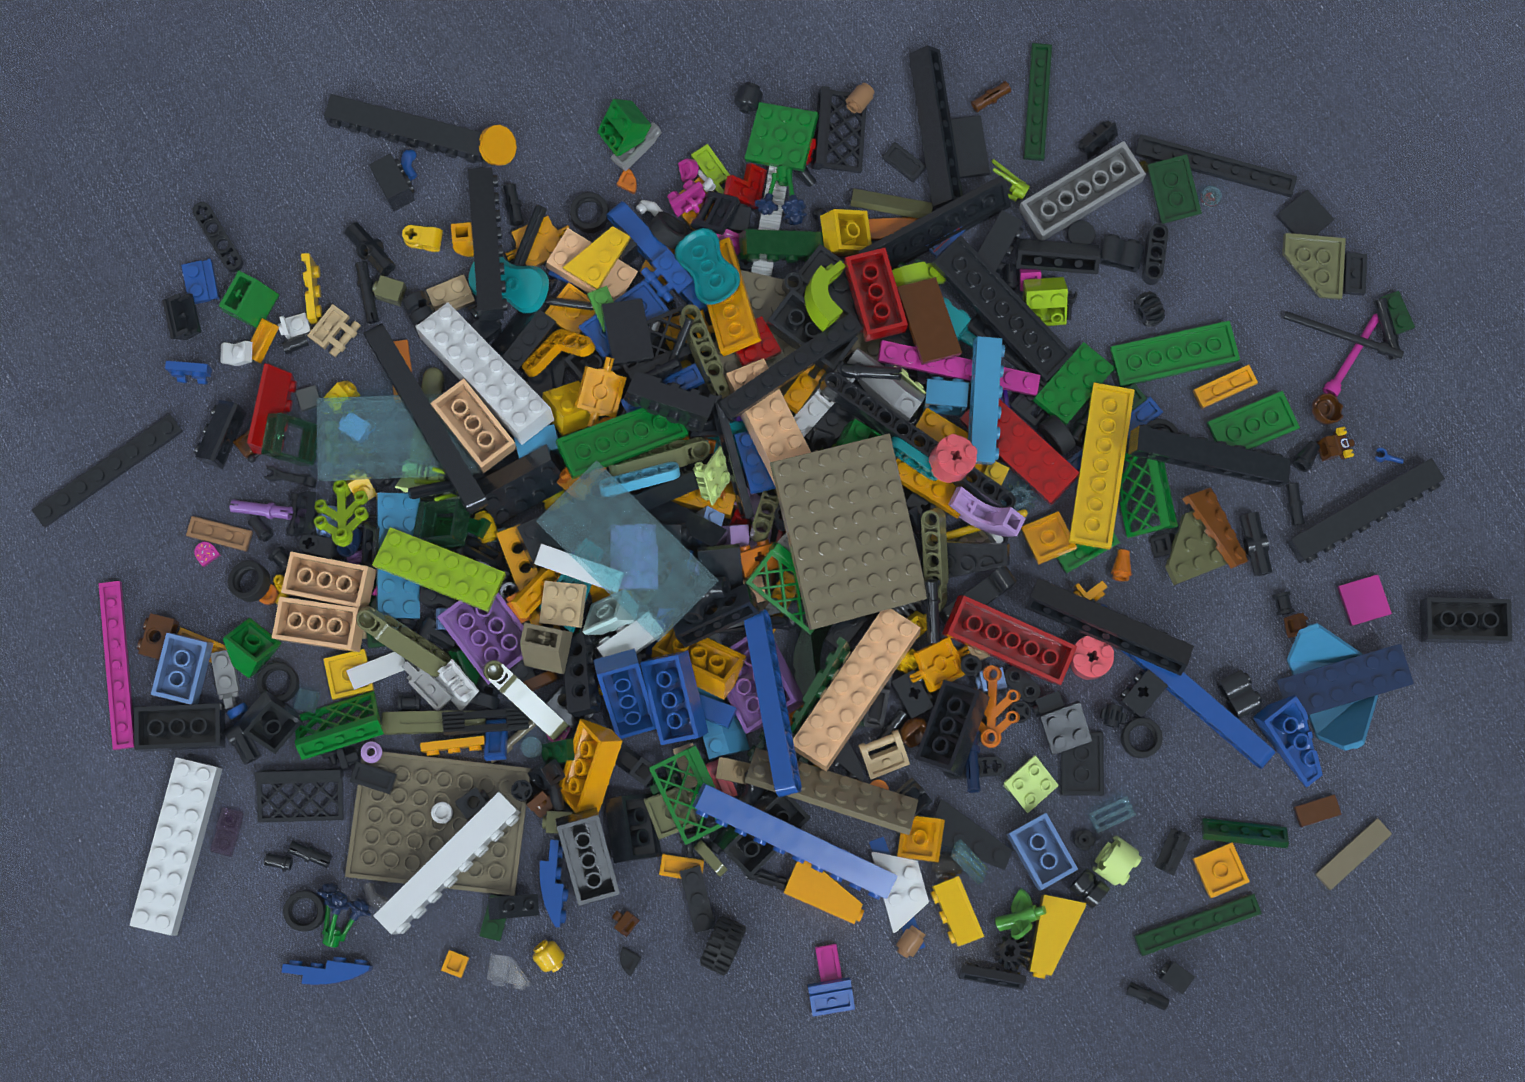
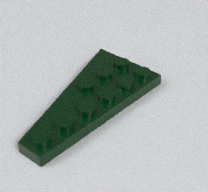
(820, 683)

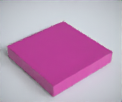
(1364, 600)

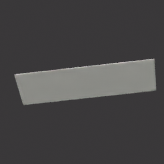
(376, 670)

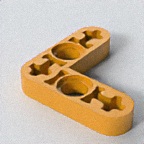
(558, 341)

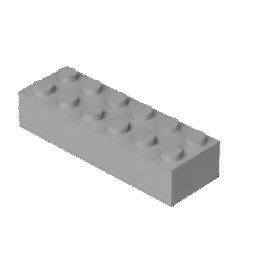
(1082, 191)

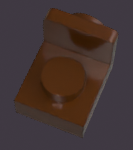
(540, 803)

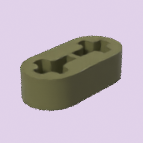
(710, 858)

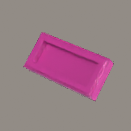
(828, 962)

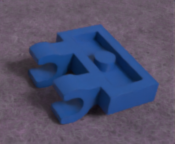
(181, 369)

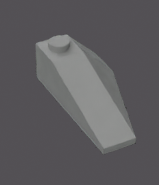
(894, 394)

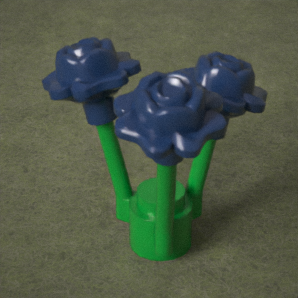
(792, 207)
(339, 901)

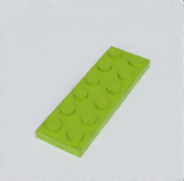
(439, 569)

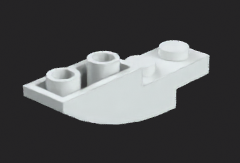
(814, 410)

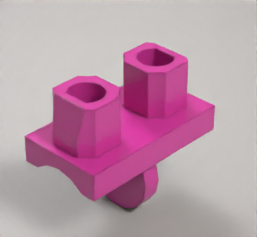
(687, 200)

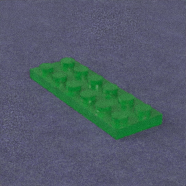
(1174, 353)
(617, 440)

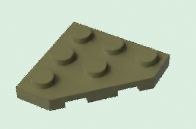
(1318, 262)
(1192, 551)

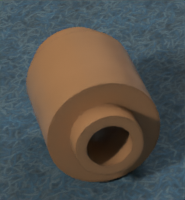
(860, 98)
(910, 942)

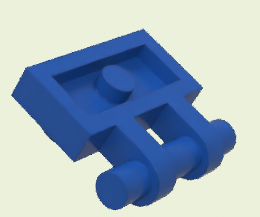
(672, 272)

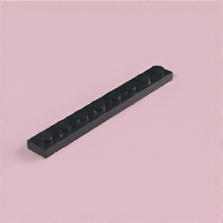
(1218, 166)
(791, 366)
(107, 470)

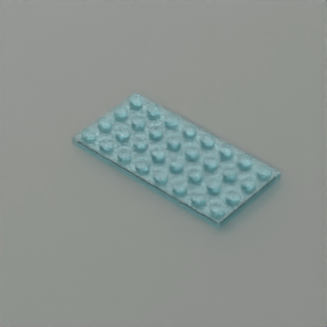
(374, 440)
(627, 551)

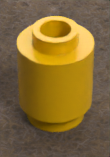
(491, 533)

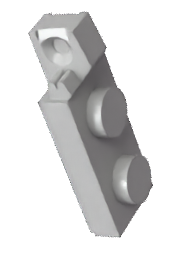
(627, 159)
(225, 678)
(427, 686)

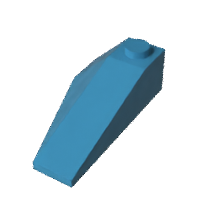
(721, 740)

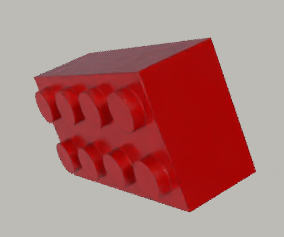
(875, 294)

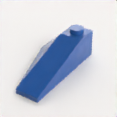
(1288, 731)

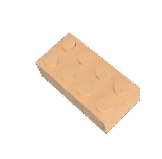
(569, 247)
(473, 425)
(328, 580)
(317, 624)

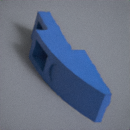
(553, 893)
(335, 970)

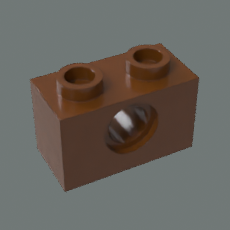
(152, 625)

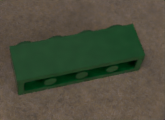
(778, 245)

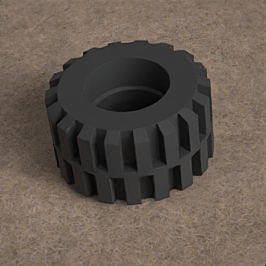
(722, 945)

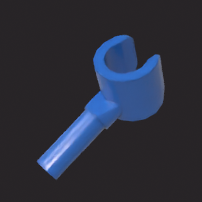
(1387, 457)

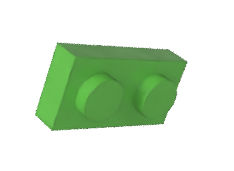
(599, 297)

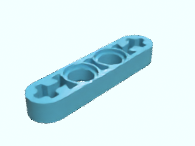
(649, 476)

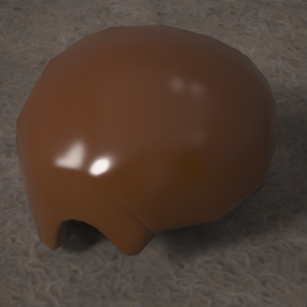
(1327, 409)
(913, 731)

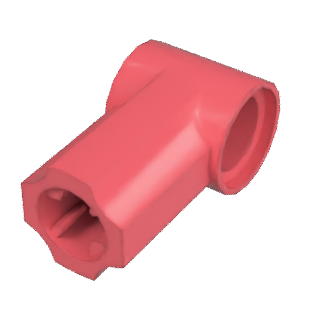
(722, 785)

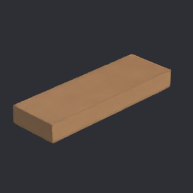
(219, 533)

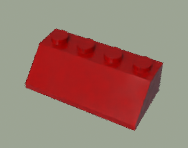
(272, 397)

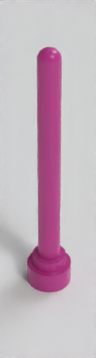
(1334, 385)

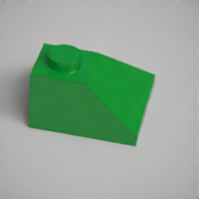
(250, 647)

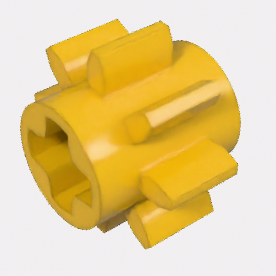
(908, 663)

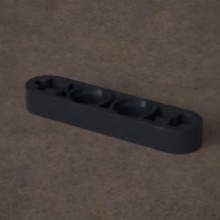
(215, 238)

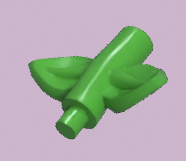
(1021, 917)

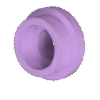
(378, 752)

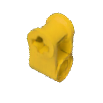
(425, 237)

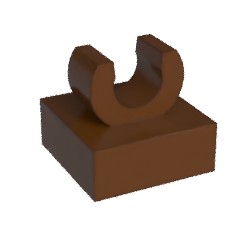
(1294, 624)
(625, 922)

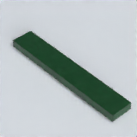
(1037, 102)
(1197, 924)

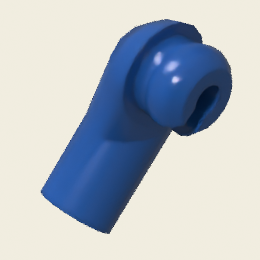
(406, 162)

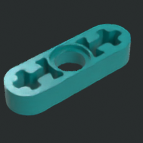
(912, 457)

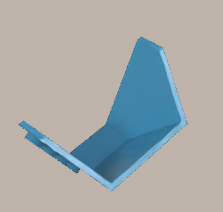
(1339, 726)

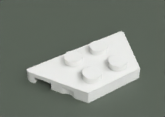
(908, 892)

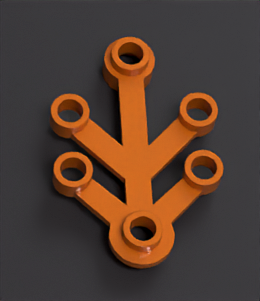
(993, 710)

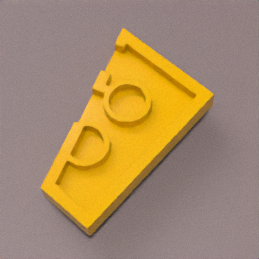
(598, 258)

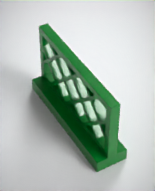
(1162, 495)
(784, 558)
(340, 733)
(701, 774)

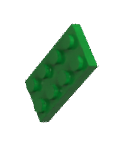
(1073, 383)
(1255, 422)

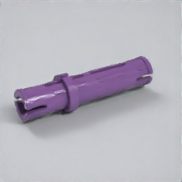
(269, 510)

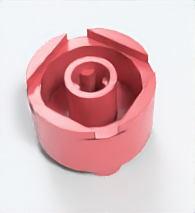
(952, 458)
(1102, 654)

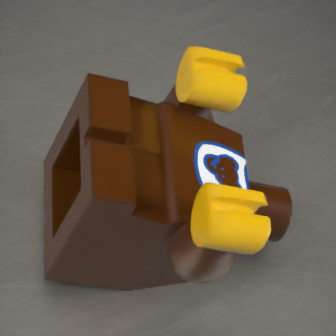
(1336, 445)

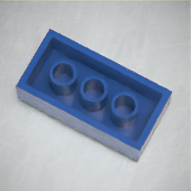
(625, 693)
(674, 697)

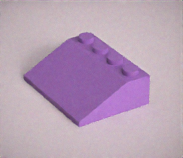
(485, 634)
(745, 696)

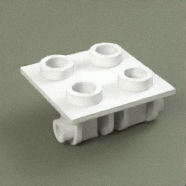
(457, 684)

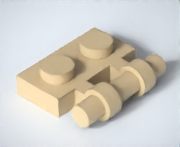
(328, 328)

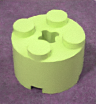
(1117, 861)

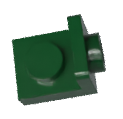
(674, 777)

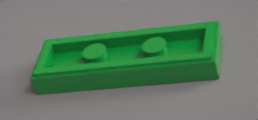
(1081, 555)

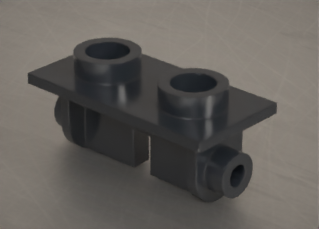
(1105, 133)
(1172, 851)

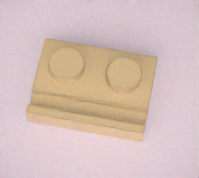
(453, 291)

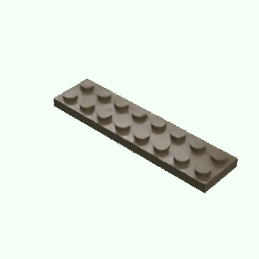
(841, 794)

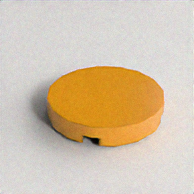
(497, 145)

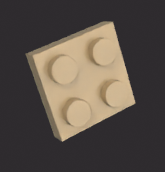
(563, 604)

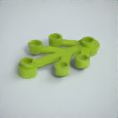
(343, 534)

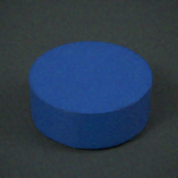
(237, 711)

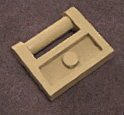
(886, 760)

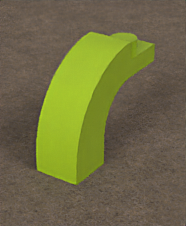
(915, 273)
(817, 299)

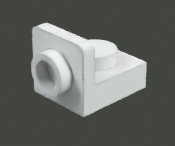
(294, 326)
(236, 354)

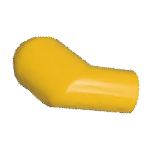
(278, 582)

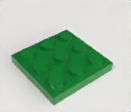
(781, 136)

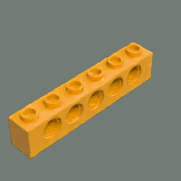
(508, 539)

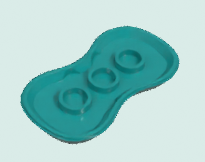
(712, 274)
(524, 286)

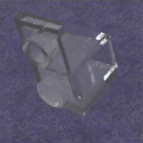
(507, 970)

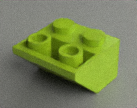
(1047, 299)

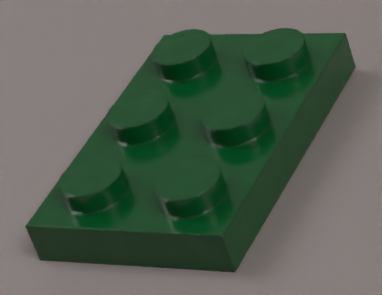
(1174, 189)

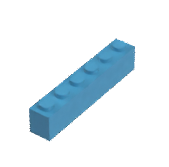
(985, 398)

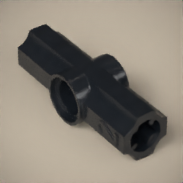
(370, 249)
(1256, 544)

